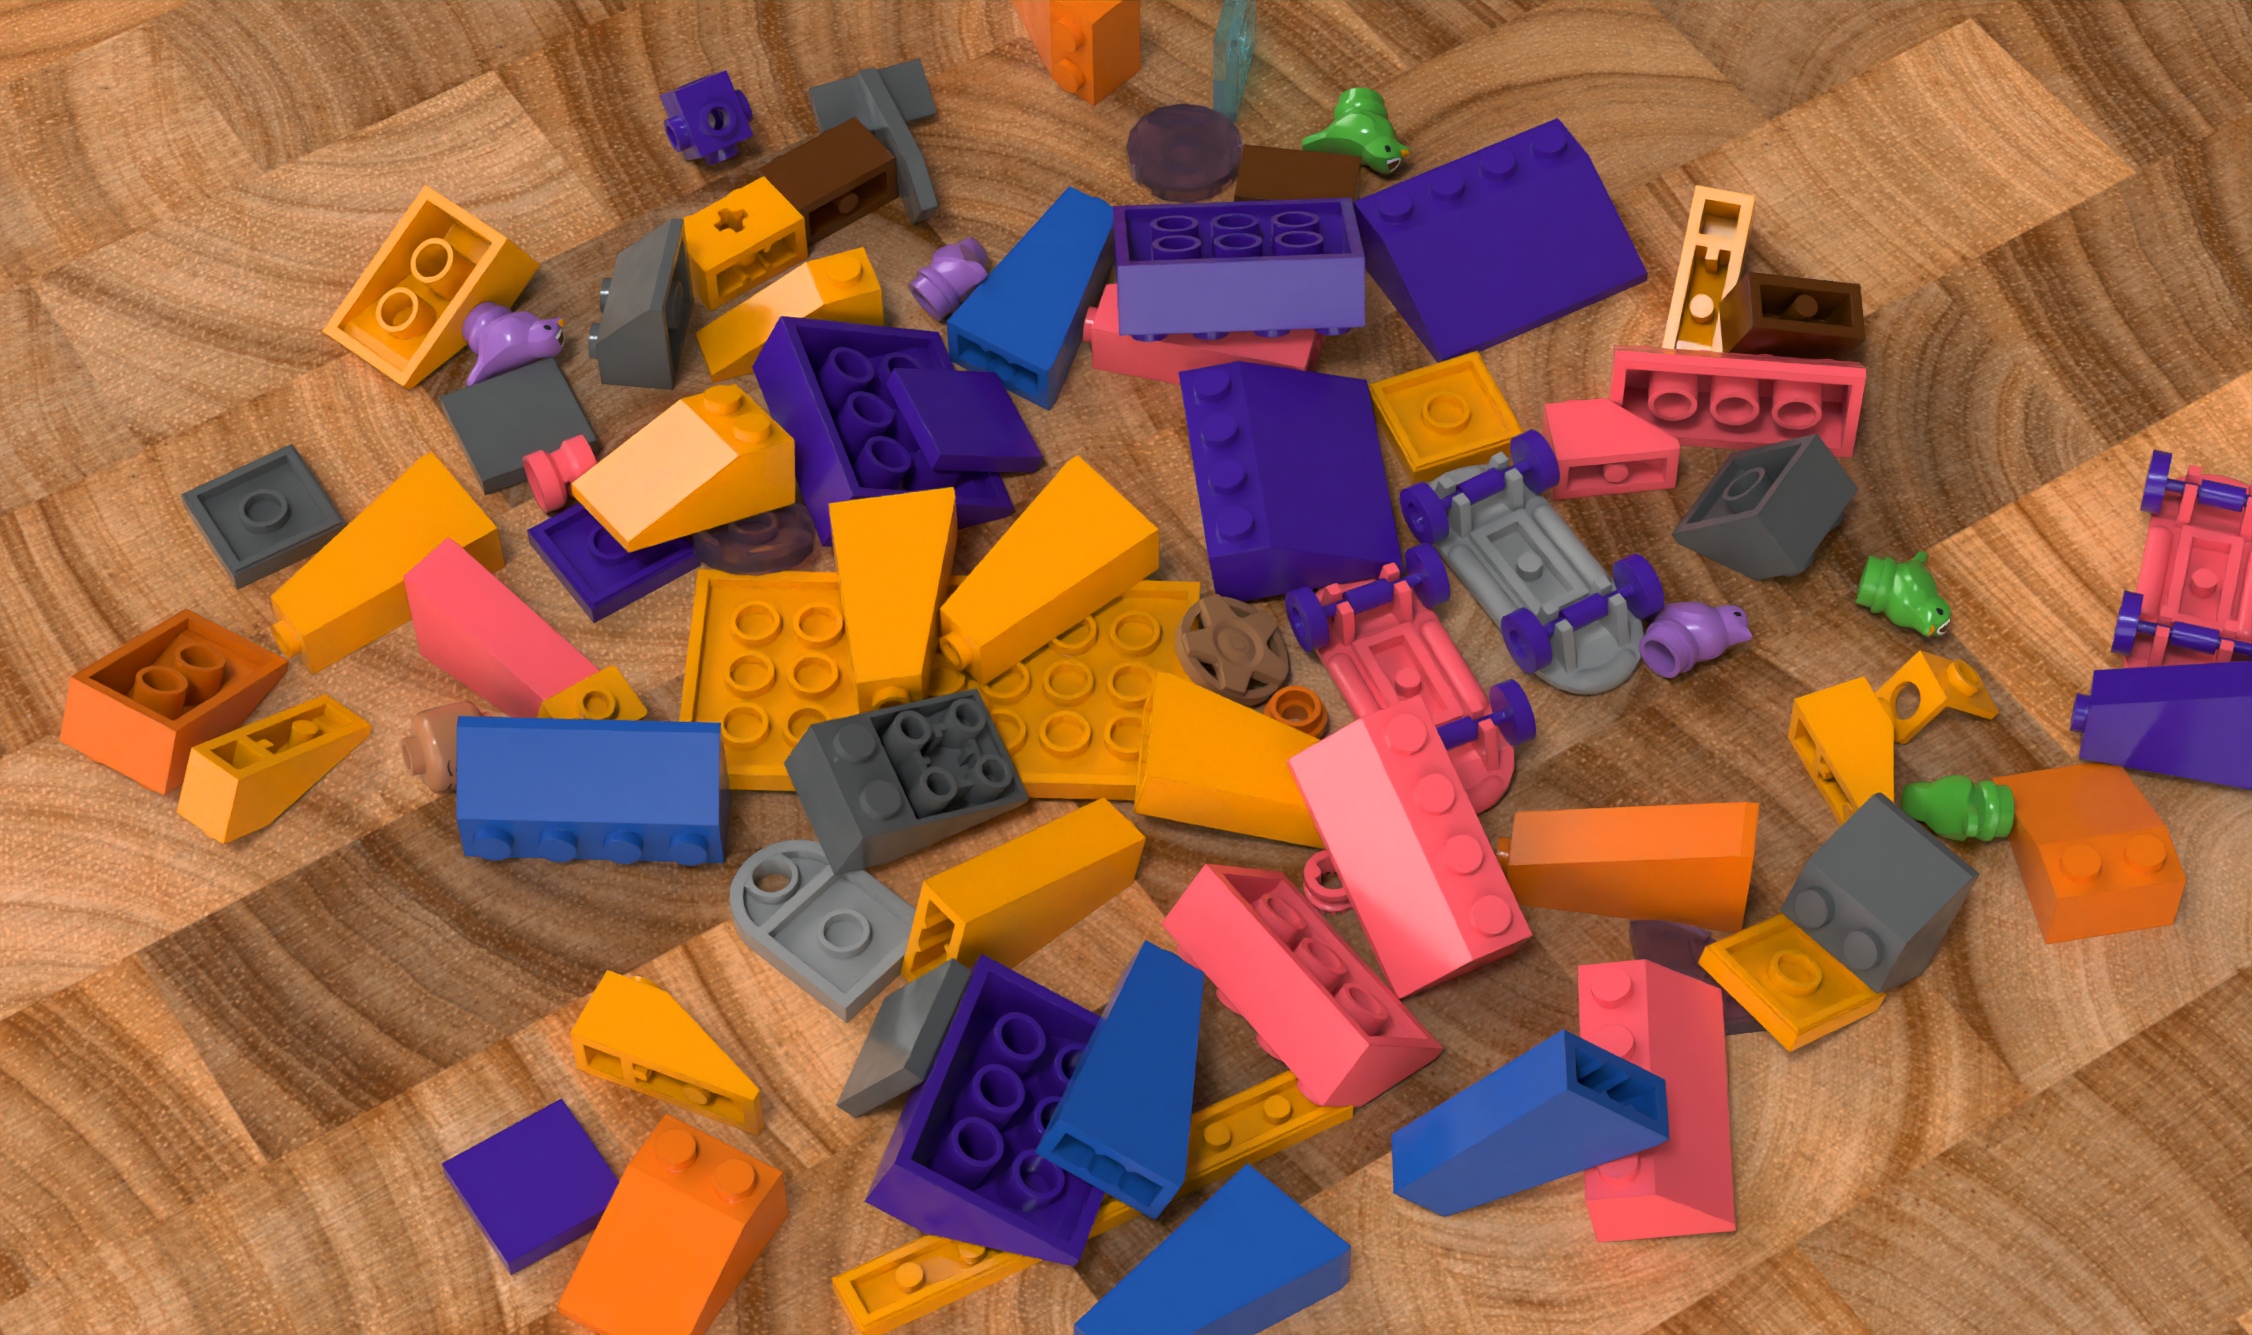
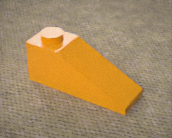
(1709, 267)
(825, 288)
(1845, 744)
(264, 767)
(653, 1046)

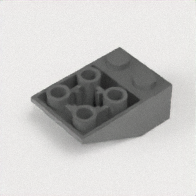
(902, 778)

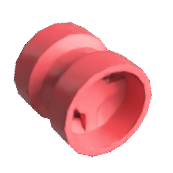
(554, 472)

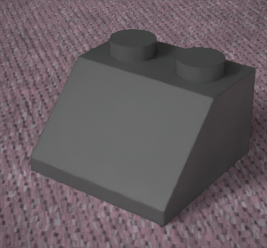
(645, 311)
(1769, 508)
(1880, 894)

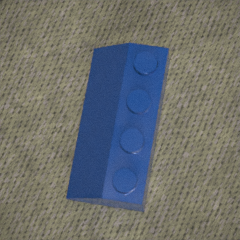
(592, 790)

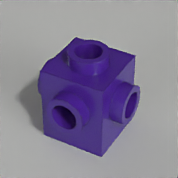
(705, 100)

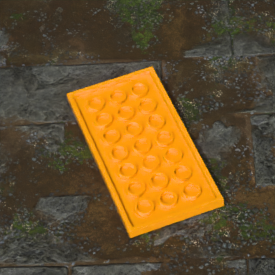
(777, 658)

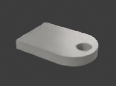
(823, 931)

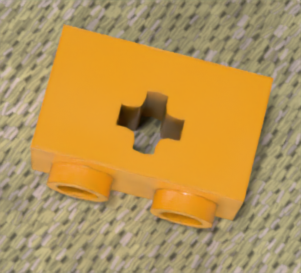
(742, 242)

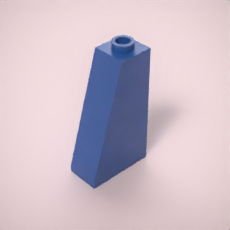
(1035, 301)
(1133, 1088)
(1529, 1125)
(1227, 1268)

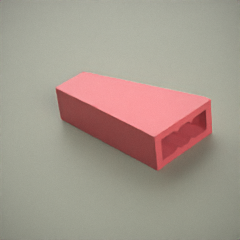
(1183, 351)
(488, 634)

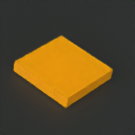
(1444, 416)
(1788, 981)

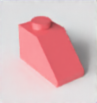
(1607, 450)

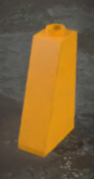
(1047, 573)
(356, 581)
(892, 581)
(1219, 765)
(1023, 891)

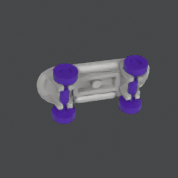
(1533, 571)

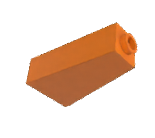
(1636, 861)

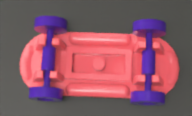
(2193, 573)
(1390, 646)

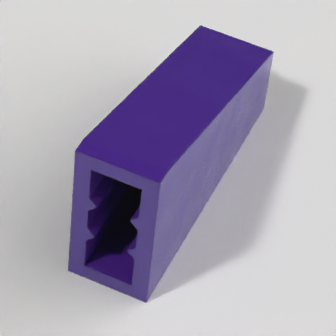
(2171, 720)

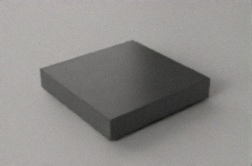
(512, 418)
(263, 516)
(904, 1038)

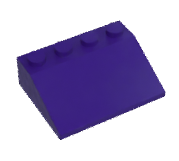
(1497, 242)
(1238, 268)
(849, 435)
(1287, 478)
(971, 1131)

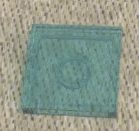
(1233, 55)

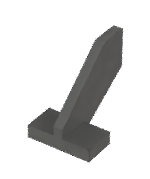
(885, 105)

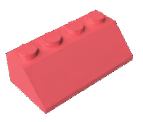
(1739, 397)
(1409, 848)
(1298, 985)
(1677, 1033)

